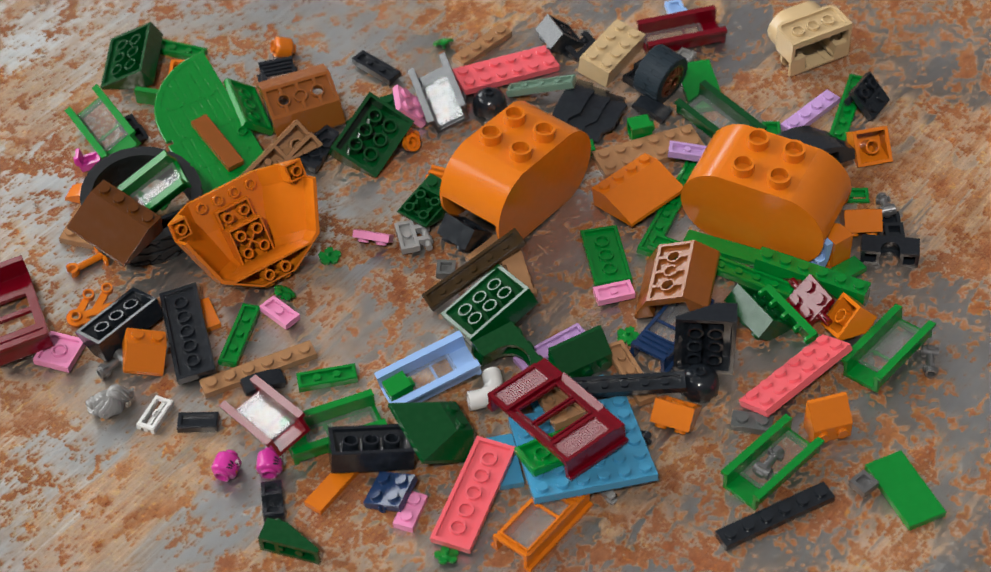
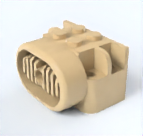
(810, 36)

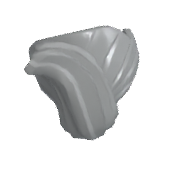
(109, 401)

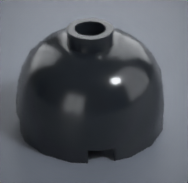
(488, 103)
(701, 383)

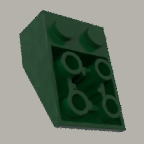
(424, 204)

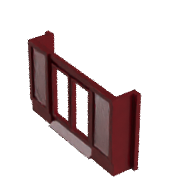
(14, 284)
(578, 444)

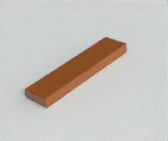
(217, 142)

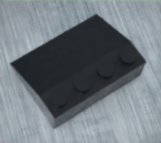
(706, 337)

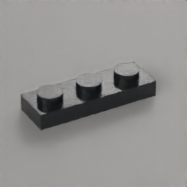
(376, 67)

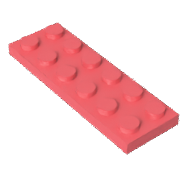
(506, 69)
(795, 375)
(473, 494)

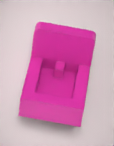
(86, 161)

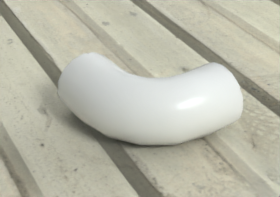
(478, 398)

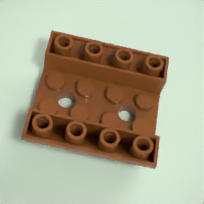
(308, 108)
(690, 276)

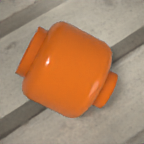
(282, 47)

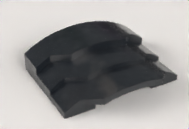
(590, 109)
(821, 139)

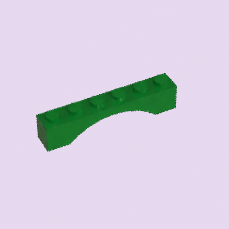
(834, 282)

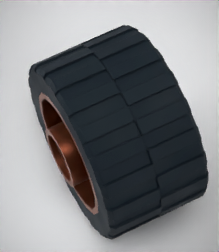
(660, 73)

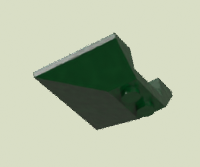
(435, 430)

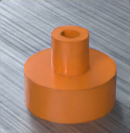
(411, 142)

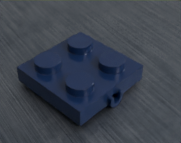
(390, 491)

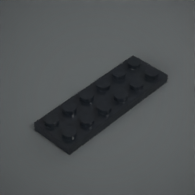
(187, 333)

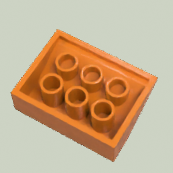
(636, 190)

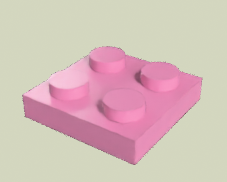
(409, 105)
(61, 355)

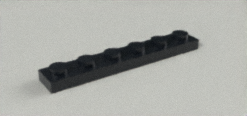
(633, 384)
(774, 516)

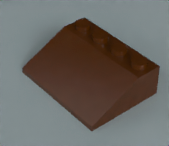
(115, 223)

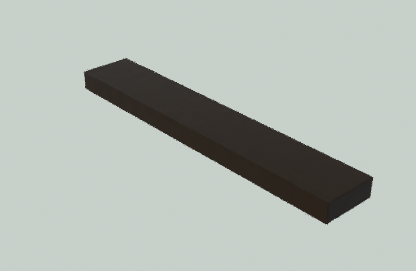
(473, 269)

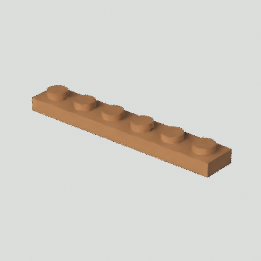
(282, 359)

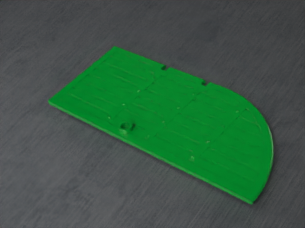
(188, 94)

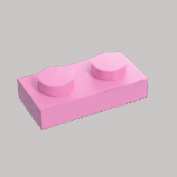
(365, 236)
(613, 292)
(279, 312)
(411, 512)

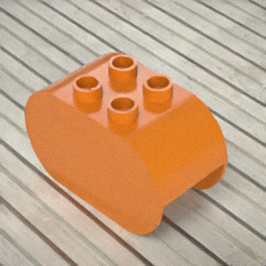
(516, 169)
(766, 191)

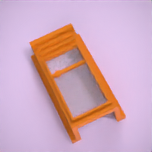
(540, 527)

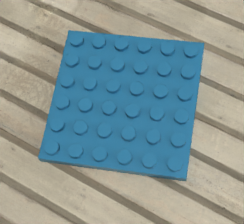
(620, 469)

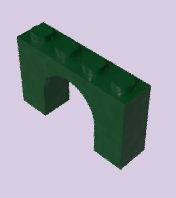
(504, 341)

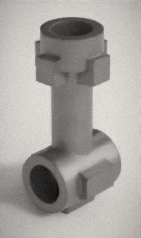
(888, 209)
(930, 352)
(104, 370)
(764, 470)

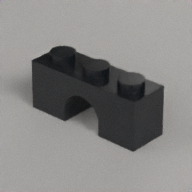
(903, 248)

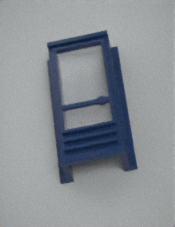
(659, 335)

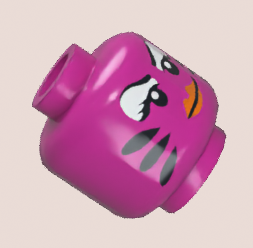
(269, 464)
(226, 465)

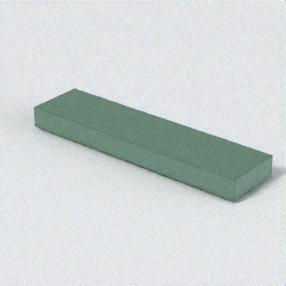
(541, 85)

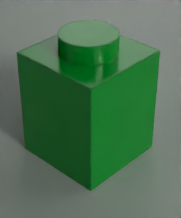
(639, 126)
(398, 385)

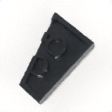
(316, 157)

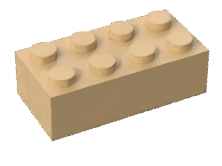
(611, 53)

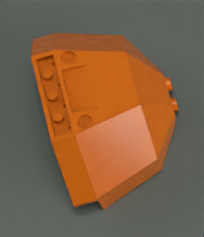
(251, 225)

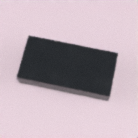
(197, 422)

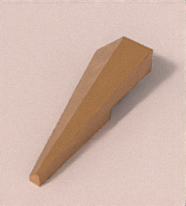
(287, 146)

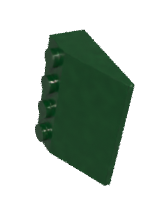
(132, 58)
(371, 136)
(490, 304)

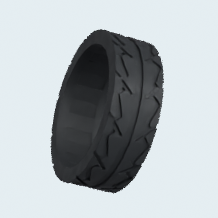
(117, 169)

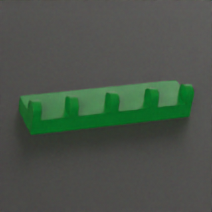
(788, 312)

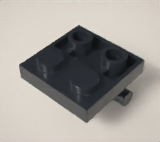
(868, 96)

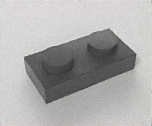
(750, 422)

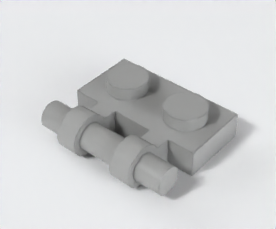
(408, 239)

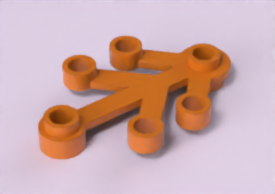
(96, 309)

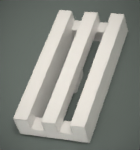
(158, 415)

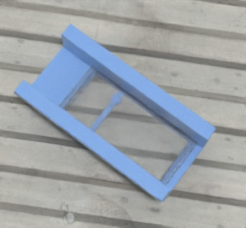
(433, 368)

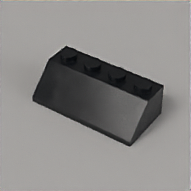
(107, 329)
(369, 448)

